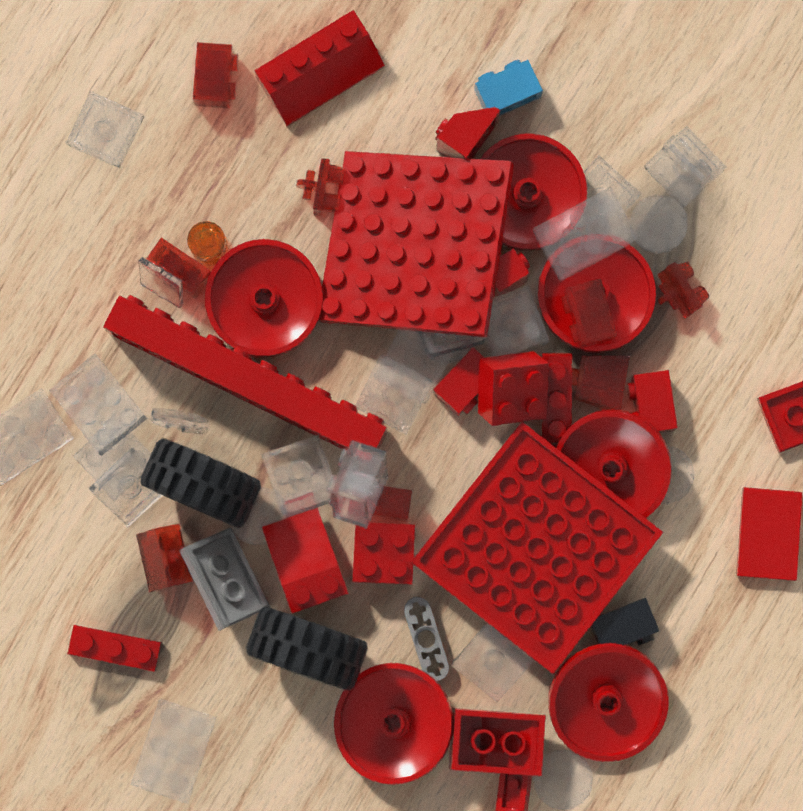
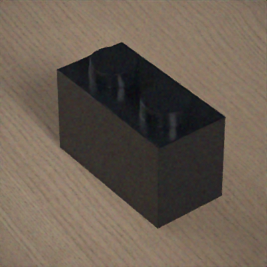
(626, 624)

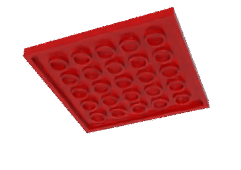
(416, 243)
(537, 547)

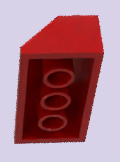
(319, 68)

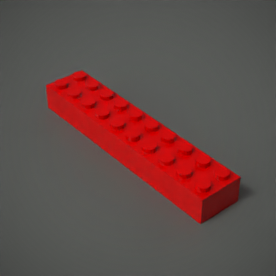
(242, 377)

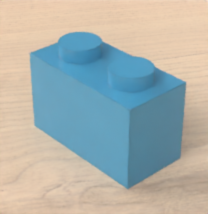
(508, 88)

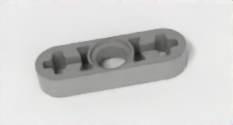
(433, 628)

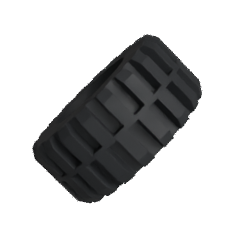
(200, 482)
(306, 648)

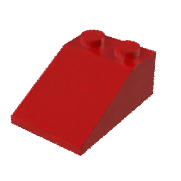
(304, 560)
(497, 742)

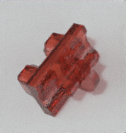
(327, 175)
(678, 290)

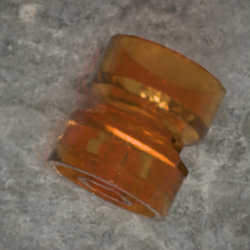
(207, 242)

